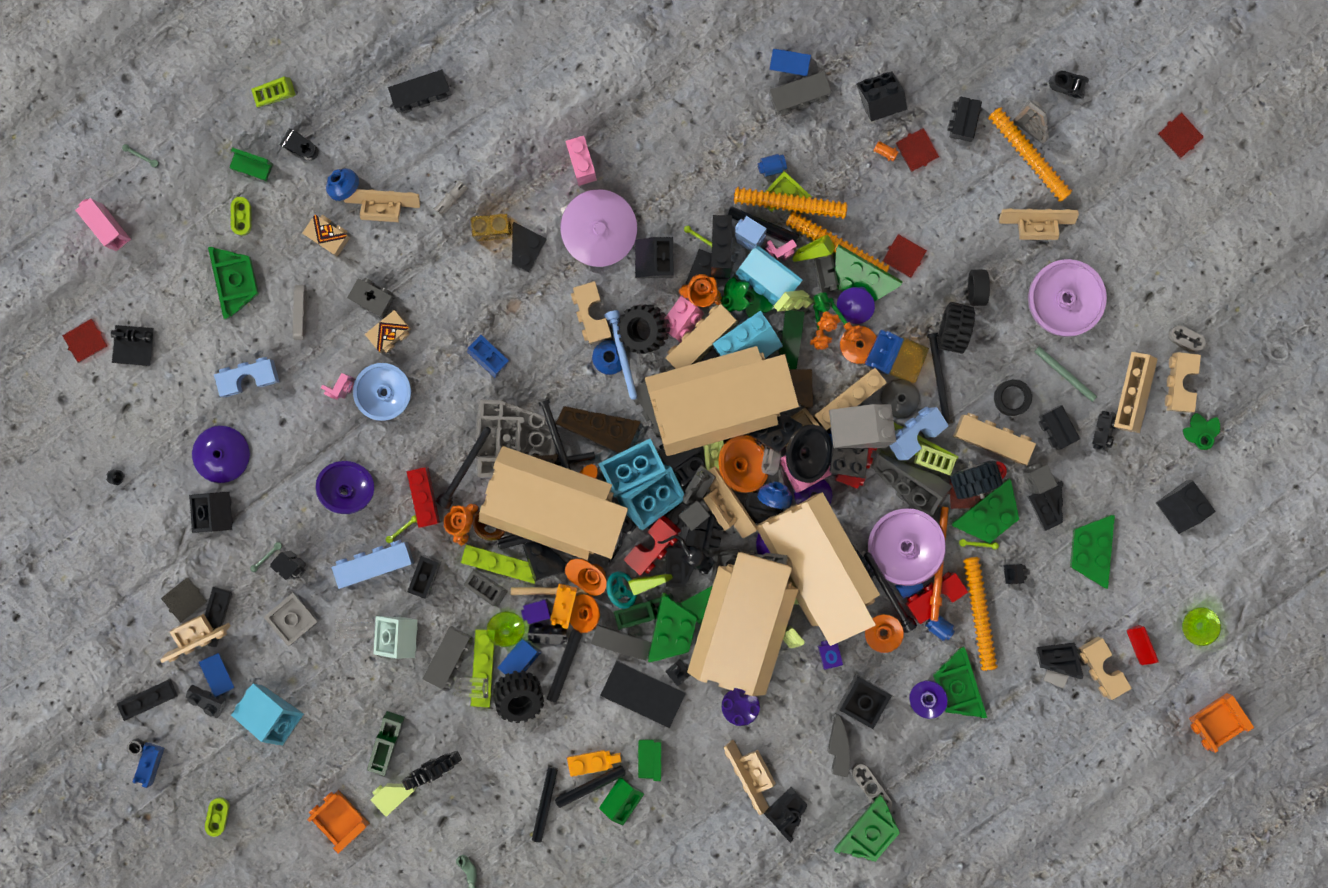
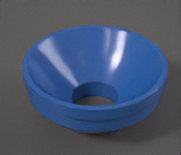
(344, 186)
(600, 364)
(775, 495)

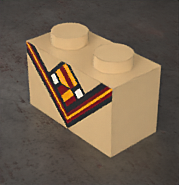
(326, 235)
(388, 332)

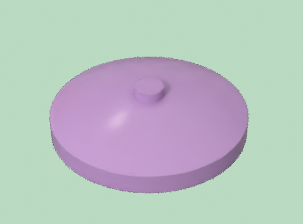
(598, 228)
(1067, 298)
(907, 546)

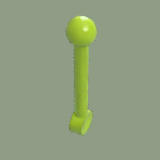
(687, 229)
(389, 539)
(963, 542)

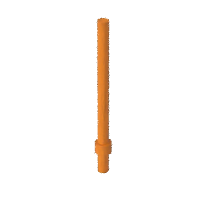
(936, 600)

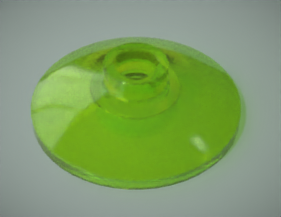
(505, 621)
(1210, 626)

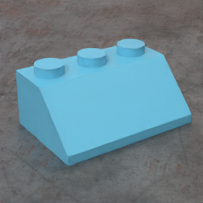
(767, 275)
(751, 333)
(632, 467)
(652, 498)

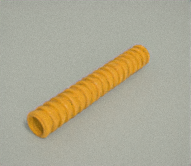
(1030, 154)
(790, 202)
(817, 232)
(980, 613)

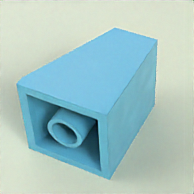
(266, 715)

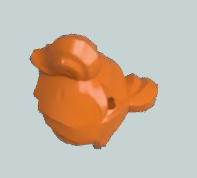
(700, 294)
(453, 525)

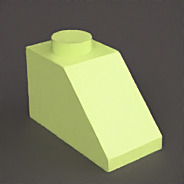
(389, 797)

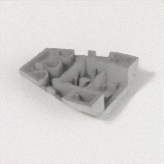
(512, 429)

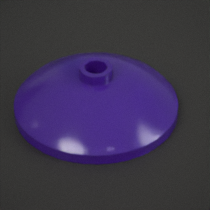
(233, 454)
(348, 478)

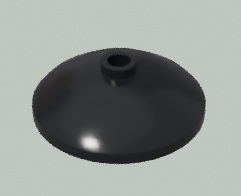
(809, 453)

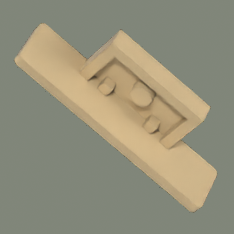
(383, 204)
(1038, 223)
(727, 507)
(192, 634)
(752, 774)

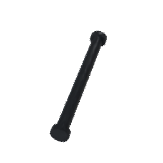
(939, 377)
(554, 433)

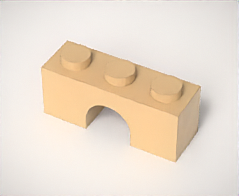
(585, 297)
(1178, 398)
(1094, 654)

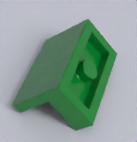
(250, 164)
(649, 759)
(621, 801)

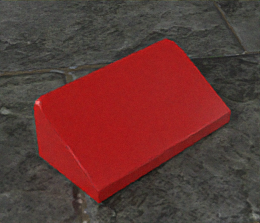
(1142, 645)

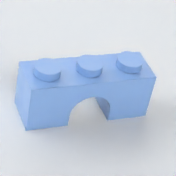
(750, 233)
(229, 380)
(928, 421)

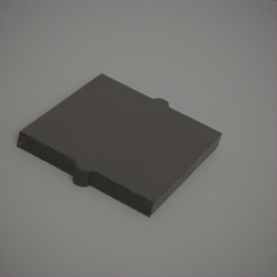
(184, 600)

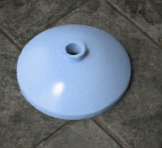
(368, 390)

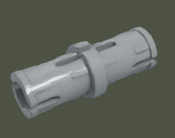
(451, 198)

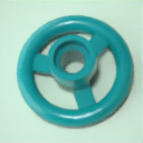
(619, 590)

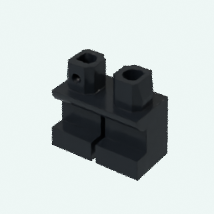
(703, 538)

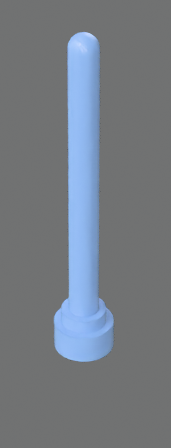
(613, 318)

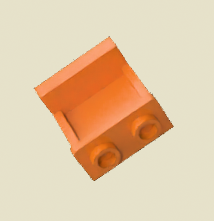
(1220, 722)
(338, 820)

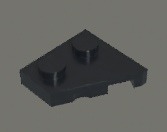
(757, 510)

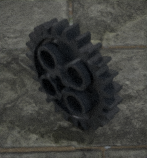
(431, 770)

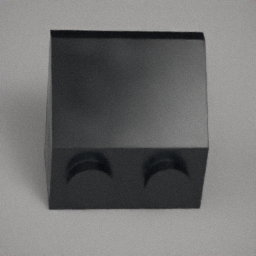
(1185, 506)
(211, 512)

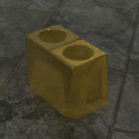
(485, 236)
(909, 361)

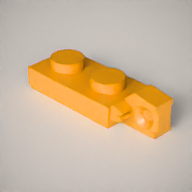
(592, 762)

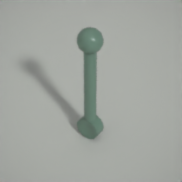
(154, 163)
(277, 546)

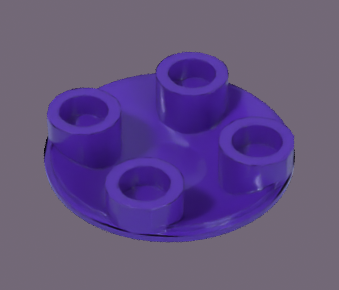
(856, 305)
(739, 707)

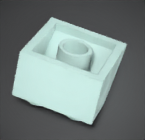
(395, 637)

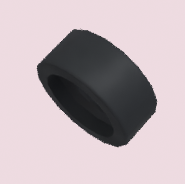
(978, 287)
(1027, 397)

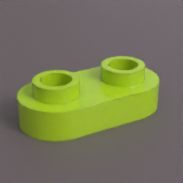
(239, 217)
(218, 816)

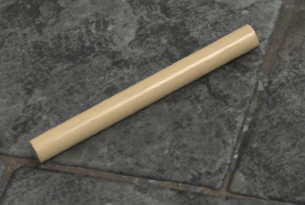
(539, 591)

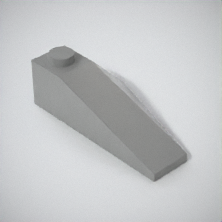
(1033, 120)

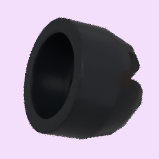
(115, 481)
(135, 749)

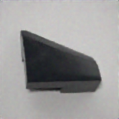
(786, 813)

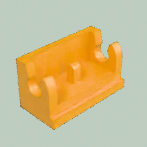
(563, 605)

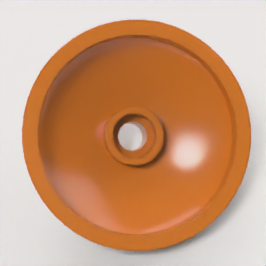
(749, 456)

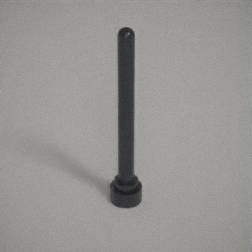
(445, 498)
(906, 621)

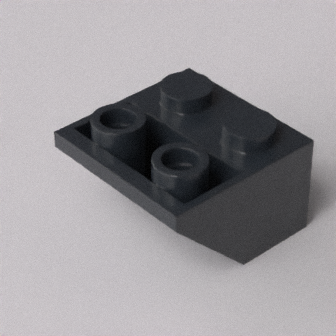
(882, 96)
(654, 257)

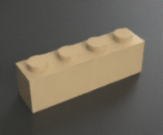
(699, 341)
(1135, 392)
(851, 396)
(994, 439)

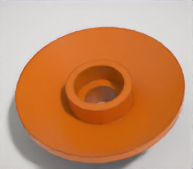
(855, 354)
(579, 619)
(888, 642)

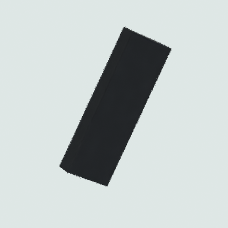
(217, 609)
(147, 699)

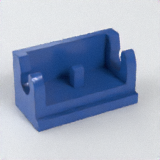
(790, 62)
(884, 352)
(487, 356)
(520, 658)
(216, 674)
(148, 764)

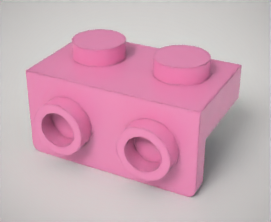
(784, 252)
(683, 318)
(342, 387)

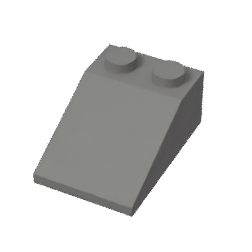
(863, 426)

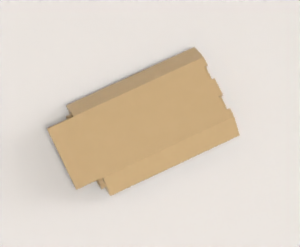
(720, 398)
(552, 505)
(824, 568)
(744, 624)

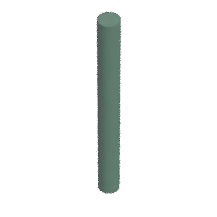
(1066, 374)

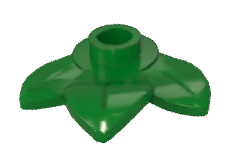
(735, 295)
(757, 303)
(1201, 428)

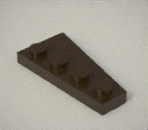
(603, 429)

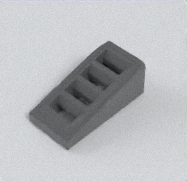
(495, 587)

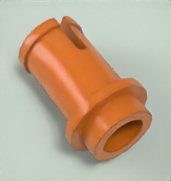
(886, 151)

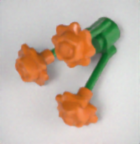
(829, 322)

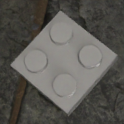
(291, 619)

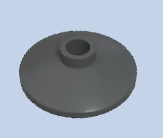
(905, 388)

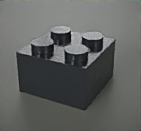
(864, 701)

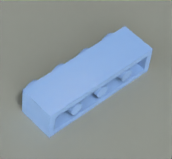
(373, 564)

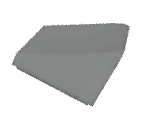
(780, 477)
(1055, 678)

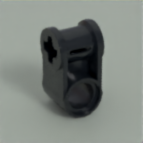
(1072, 86)
(297, 144)
(685, 471)

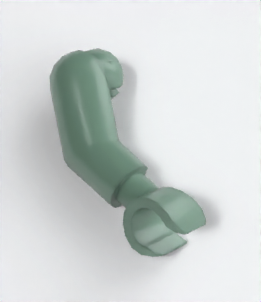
(469, 869)

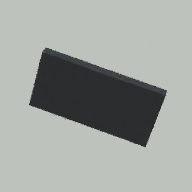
(643, 694)

